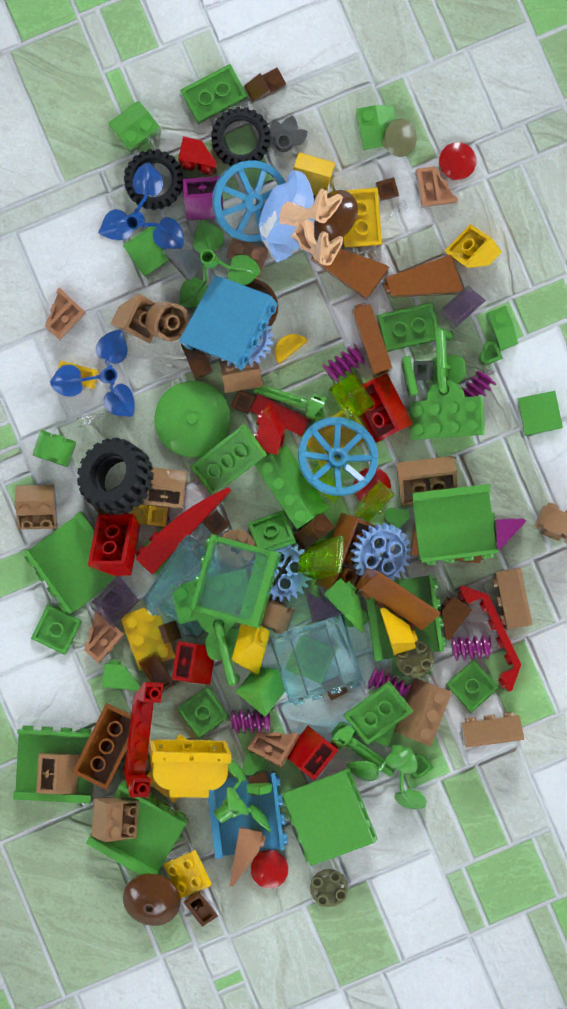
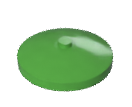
(192, 418)

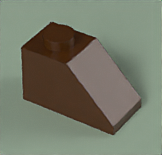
(198, 362)
(313, 531)
(453, 615)

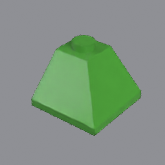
(373, 124)
(347, 602)

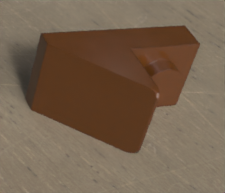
(264, 84)
(200, 908)

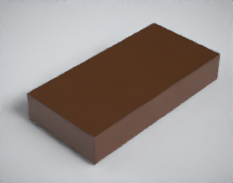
(156, 670)

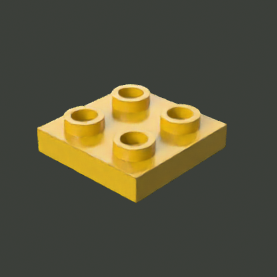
(187, 873)

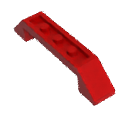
(509, 676)
(138, 739)

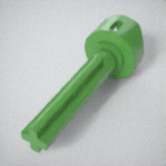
(313, 407)
(343, 736)

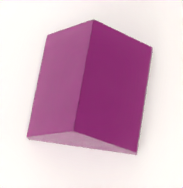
(505, 529)

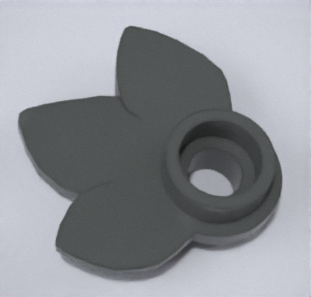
(287, 131)

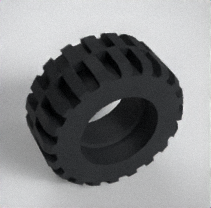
(97, 465)

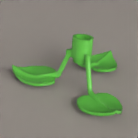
(209, 238)
(400, 759)
(234, 803)

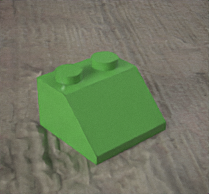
(135, 126)

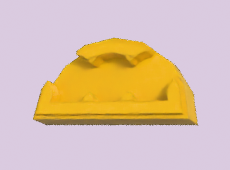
(287, 346)

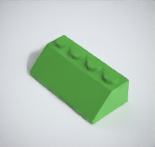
(290, 489)

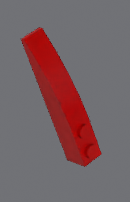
(166, 542)

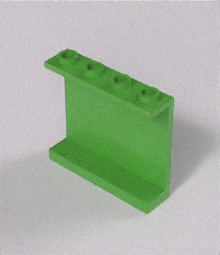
(454, 524)
(63, 564)
(424, 589)
(32, 743)
(329, 817)
(156, 835)

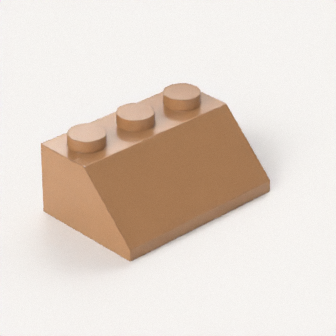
(425, 476)
(512, 598)
(428, 708)
(491, 730)

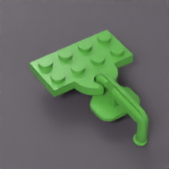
(450, 413)
(222, 634)

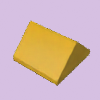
(316, 170)

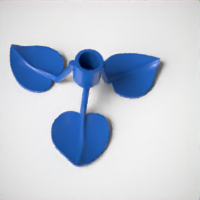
(119, 226)
(120, 398)

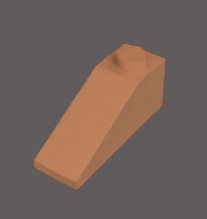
(247, 847)

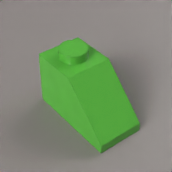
(502, 328)
(119, 676)

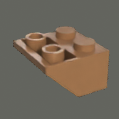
(238, 379)
(167, 488)
(36, 507)
(56, 773)
(115, 818)

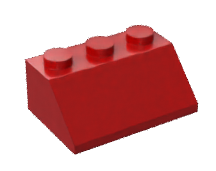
(388, 412)
(114, 544)

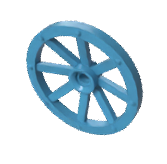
(247, 199)
(340, 453)

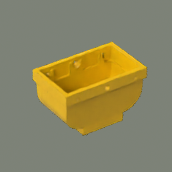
(189, 769)

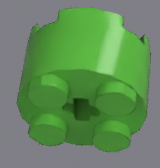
(54, 448)

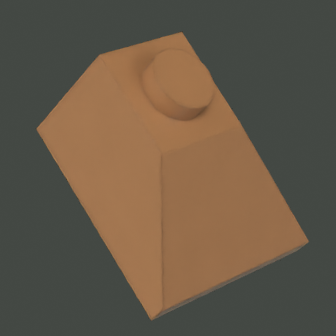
(132, 317)

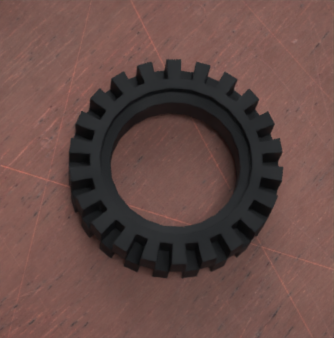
(228, 118)
(155, 157)

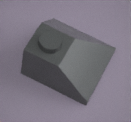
(185, 261)

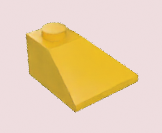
(473, 248)
(398, 632)
(250, 647)

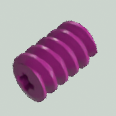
(344, 363)
(479, 385)
(471, 647)
(378, 679)
(250, 721)

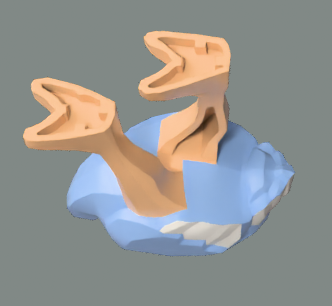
(290, 219)

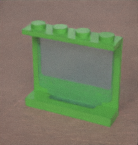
(234, 581)

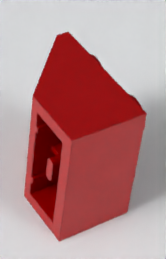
(196, 156)
(270, 430)
(192, 663)
(312, 752)

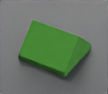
(262, 690)

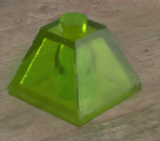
(322, 558)

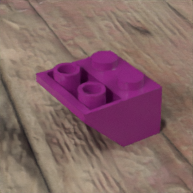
(198, 197)

